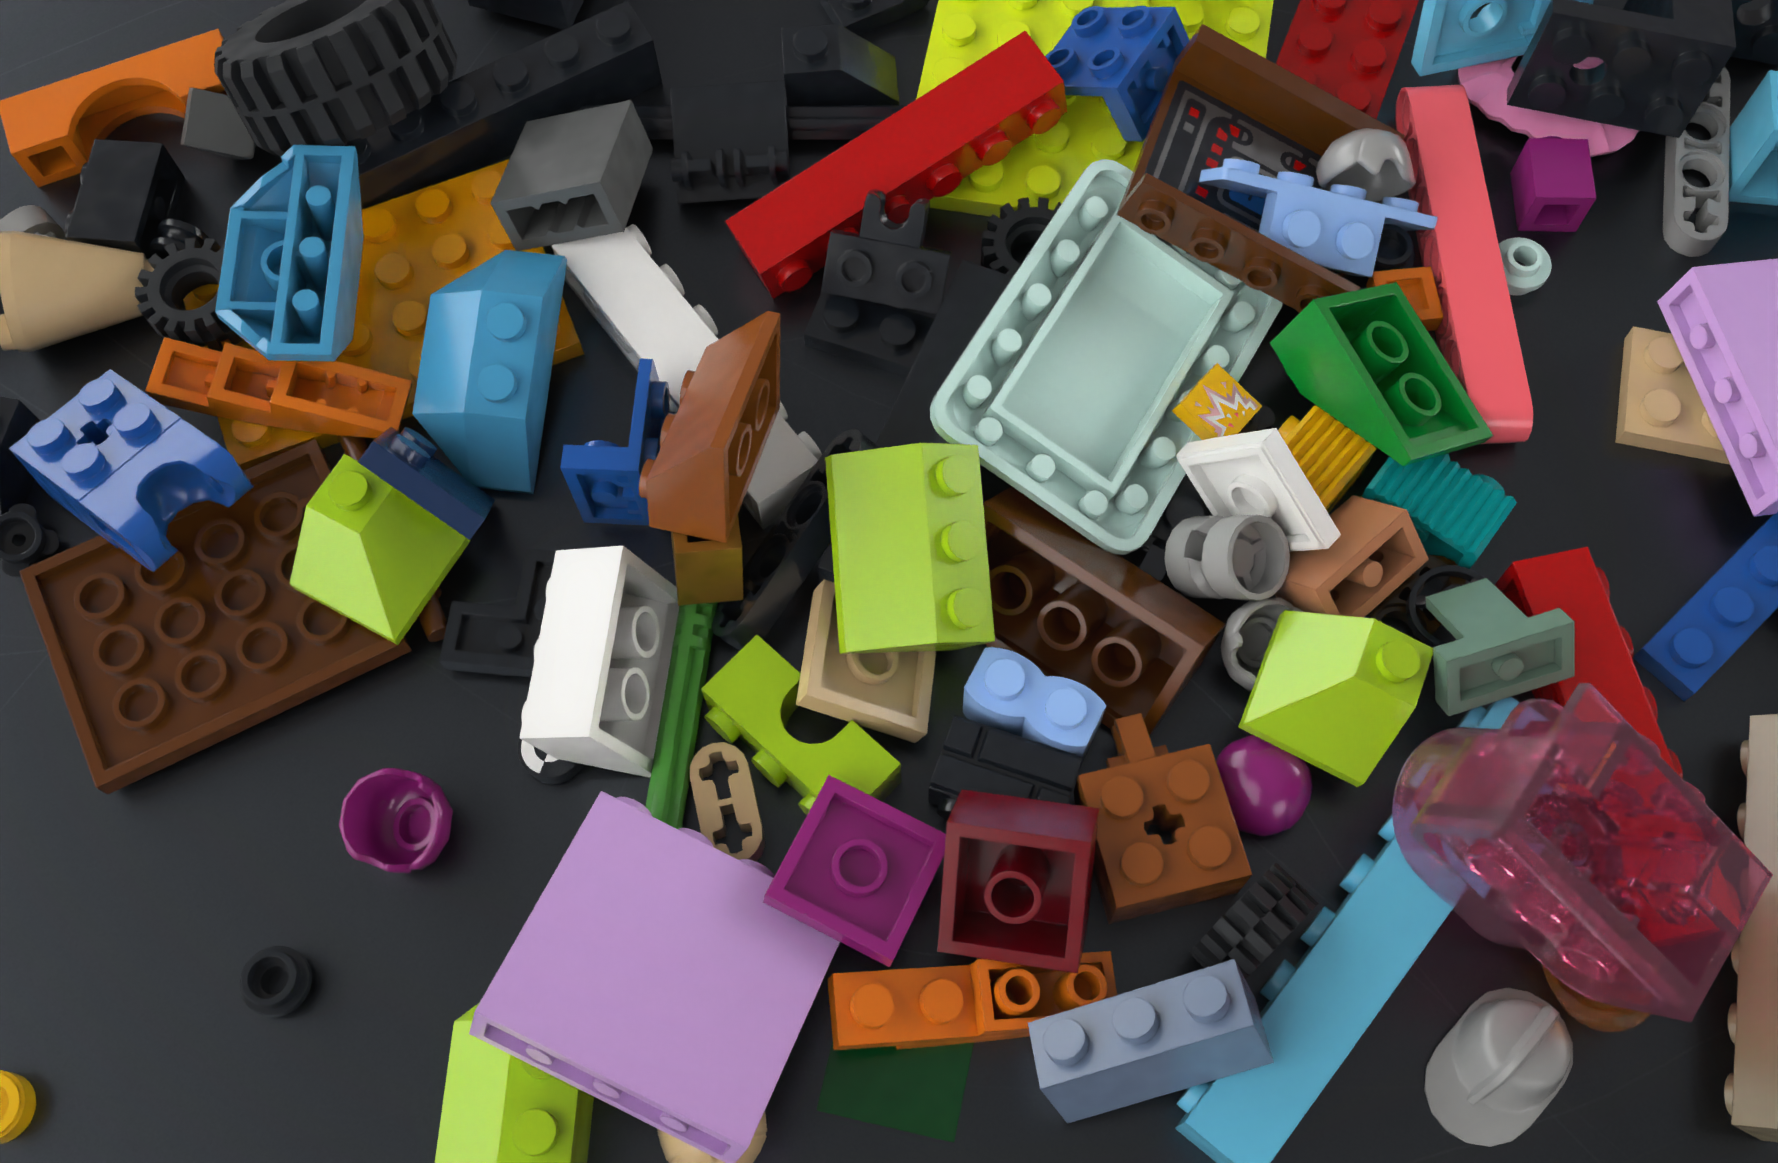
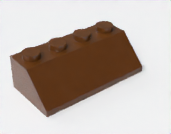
(1090, 613)

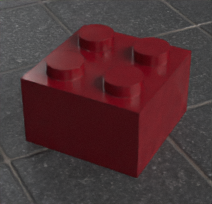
(1017, 880)

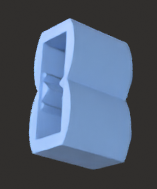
(1018, 699)

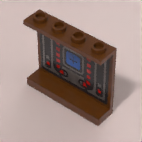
(1244, 108)

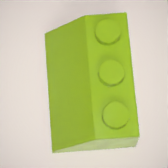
(909, 549)

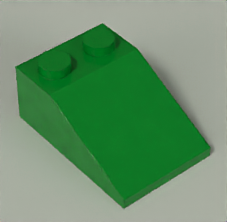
(1380, 374)

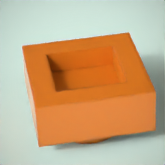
(1418, 288)

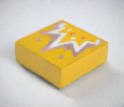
(1216, 405)

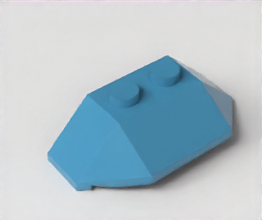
(296, 256)
(491, 367)

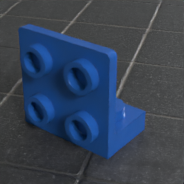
(1123, 58)
(607, 476)

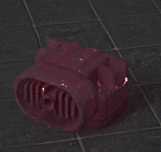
(1580, 851)

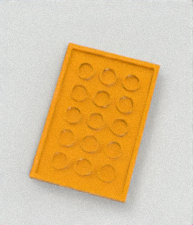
(407, 255)

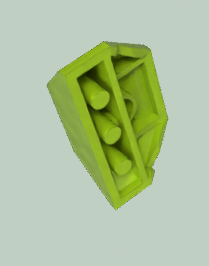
(507, 1108)

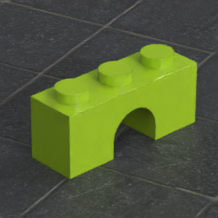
(754, 702)

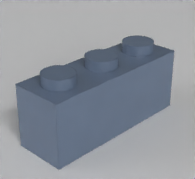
(1149, 1042)

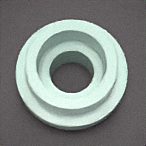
(1524, 278)

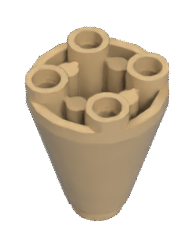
(63, 289)

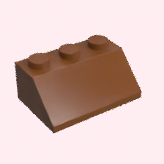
(716, 433)

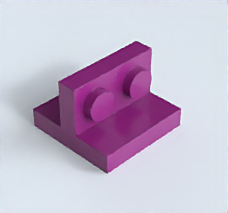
(857, 870)

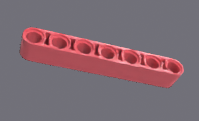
(1465, 258)

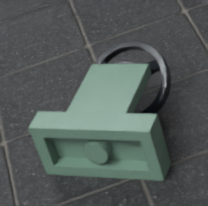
(1495, 645)

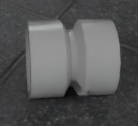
(1227, 557)

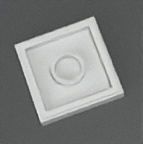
(1259, 477)

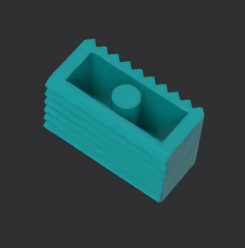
(1447, 504)

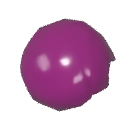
(1264, 785)
(395, 820)

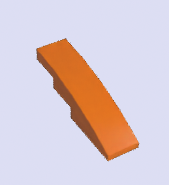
(278, 394)

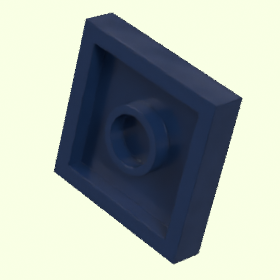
(409, 466)

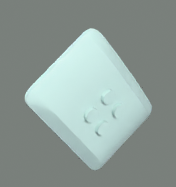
(1090, 358)

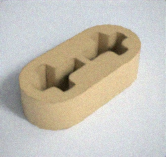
(742, 800)

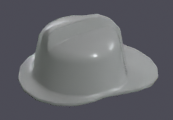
(1498, 1067)

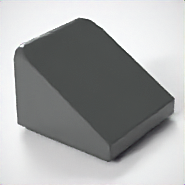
(215, 126)

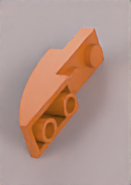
(958, 1002)

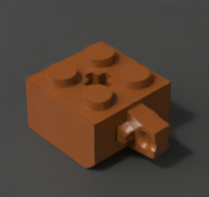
(1181, 796)

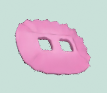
(1487, 90)

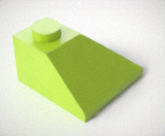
(372, 551)
(1336, 690)

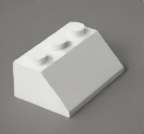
(601, 660)

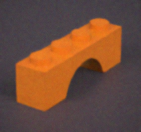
(57, 123)

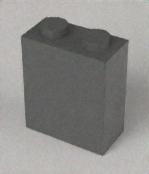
(573, 176)

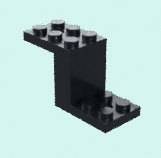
(1654, 55)

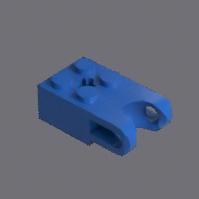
(128, 466)

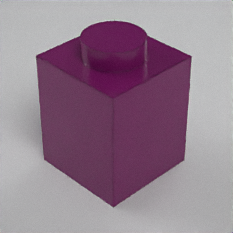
(1552, 184)

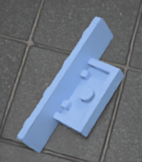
(1324, 226)

